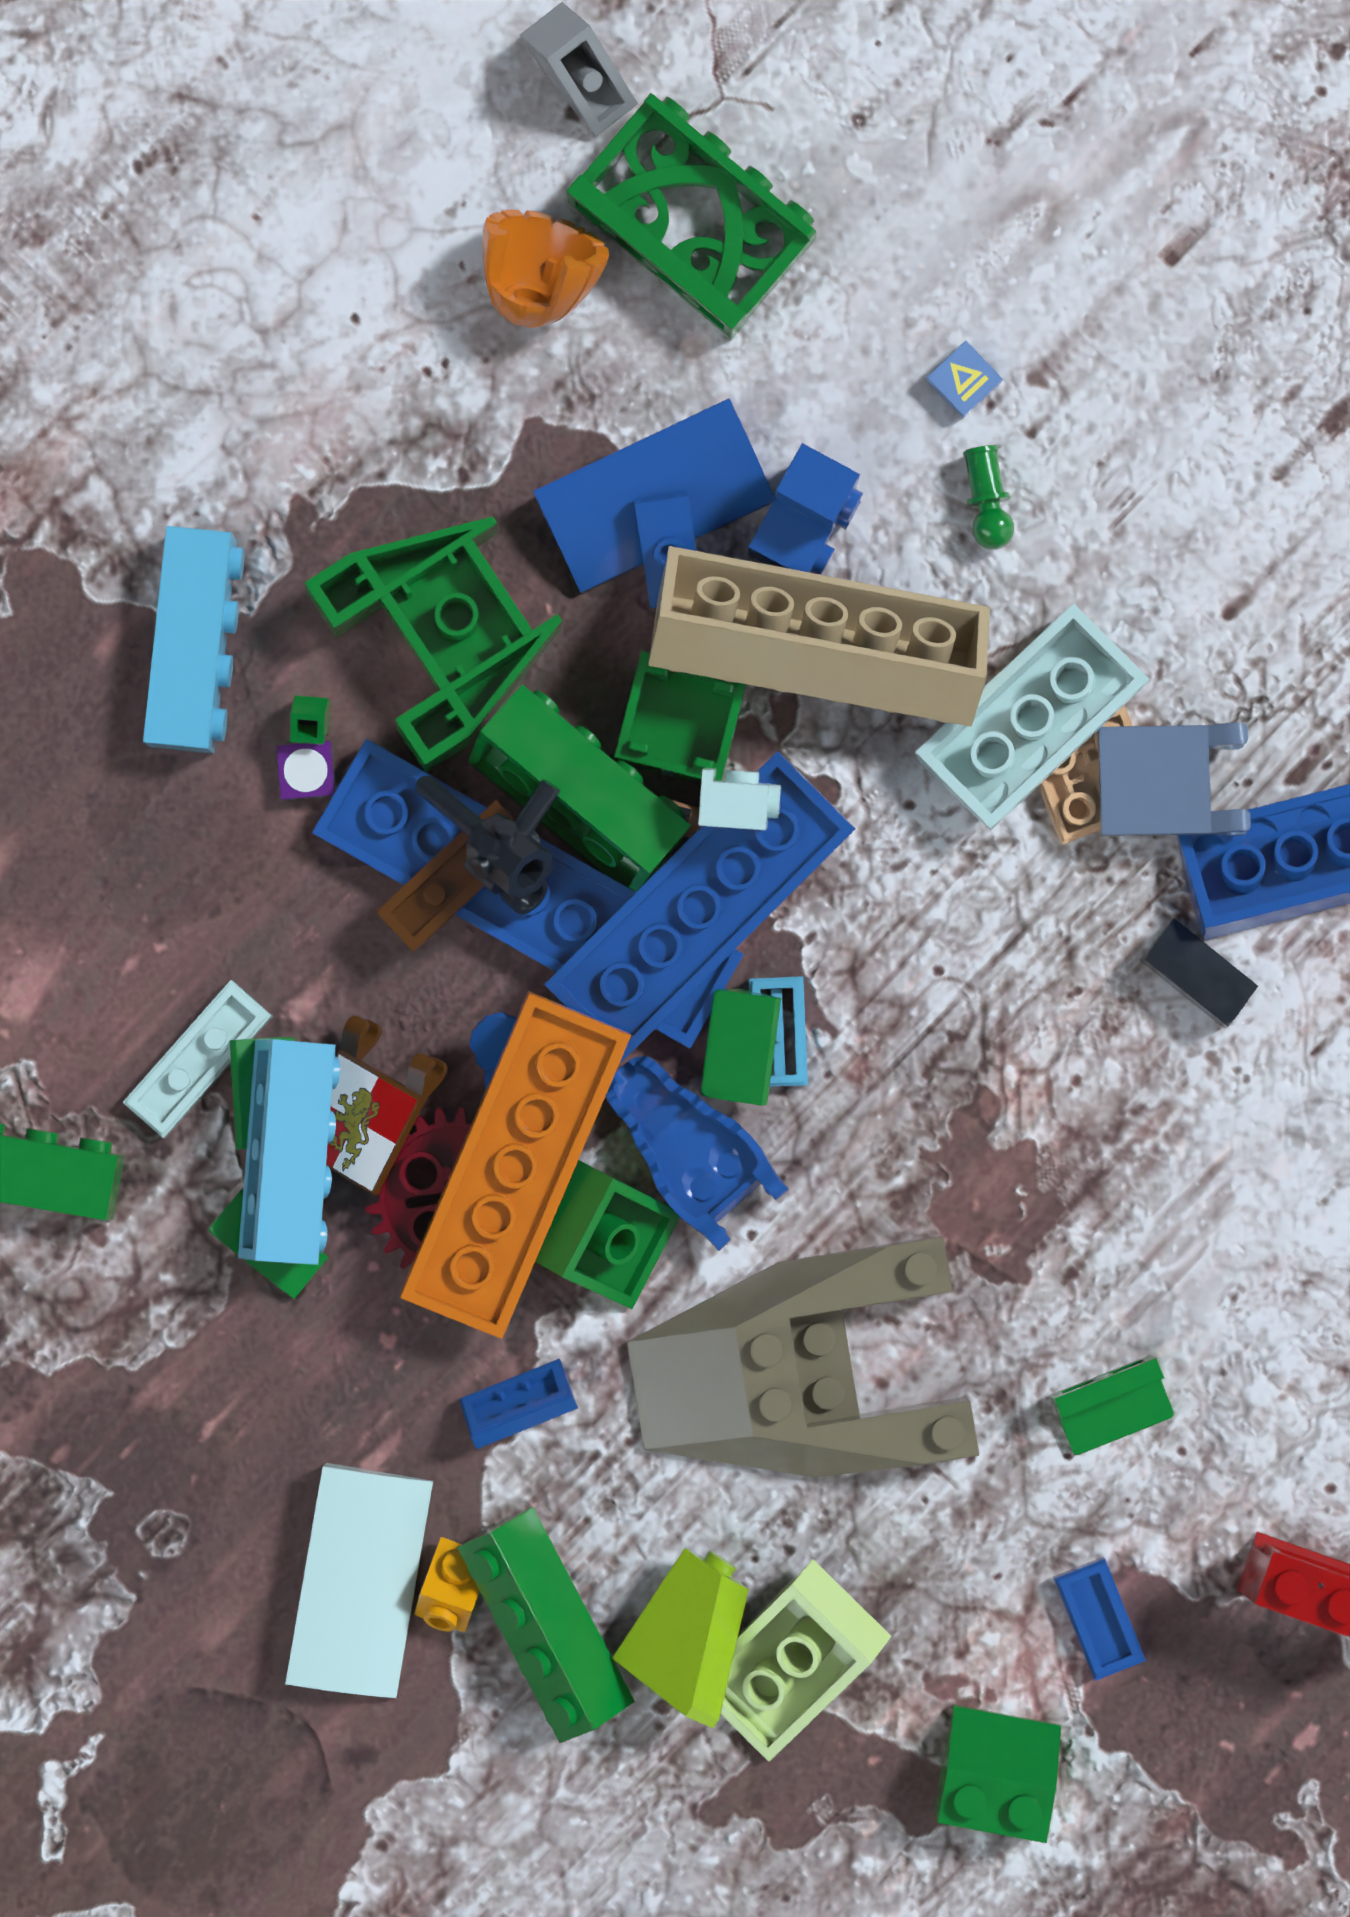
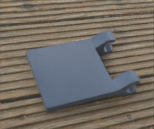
(1160, 780)

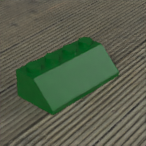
(601, 803)

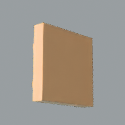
(1074, 788)

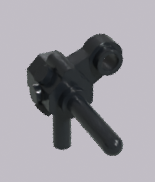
(501, 851)

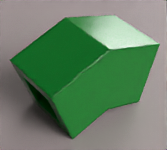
(309, 709)

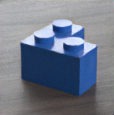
(805, 511)

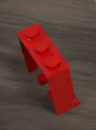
(1298, 1583)

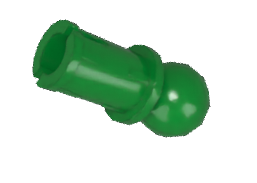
(992, 525)

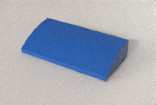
(595, 508)
(1278, 870)

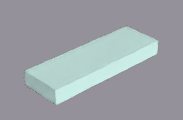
(196, 1059)

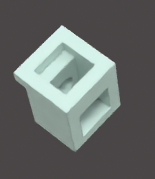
(737, 800)

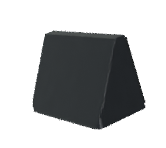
(1199, 973)

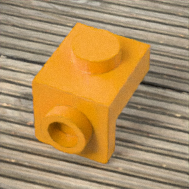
(448, 1590)

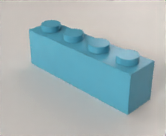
(191, 640)
(288, 1151)

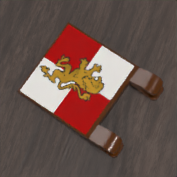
(373, 1108)

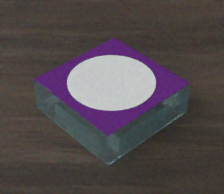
(306, 771)

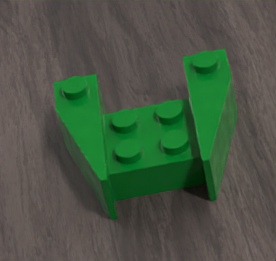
(452, 621)

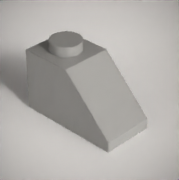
(579, 68)

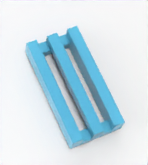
(797, 986)

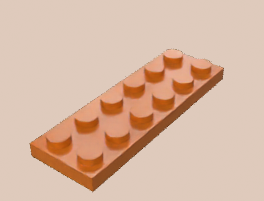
(515, 1165)

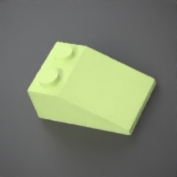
(797, 1659)

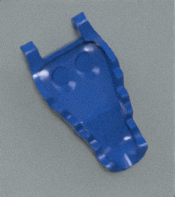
(693, 1151)

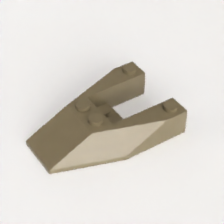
(770, 1375)

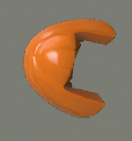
(539, 266)

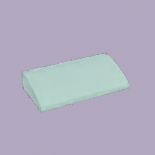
(1032, 717)
(359, 1581)

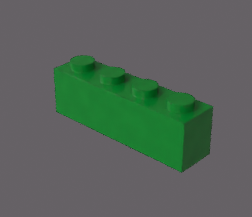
(59, 1176)
(546, 1625)

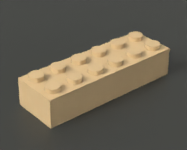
(820, 636)

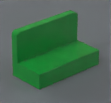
(1113, 1405)

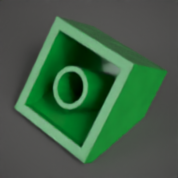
(606, 1235)
(998, 1774)

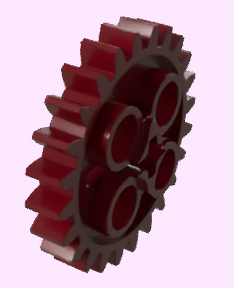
(435, 1142)

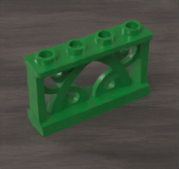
(616, 209)

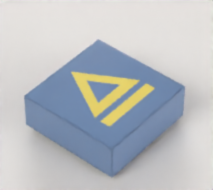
(964, 379)

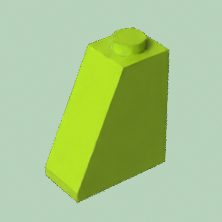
(688, 1636)

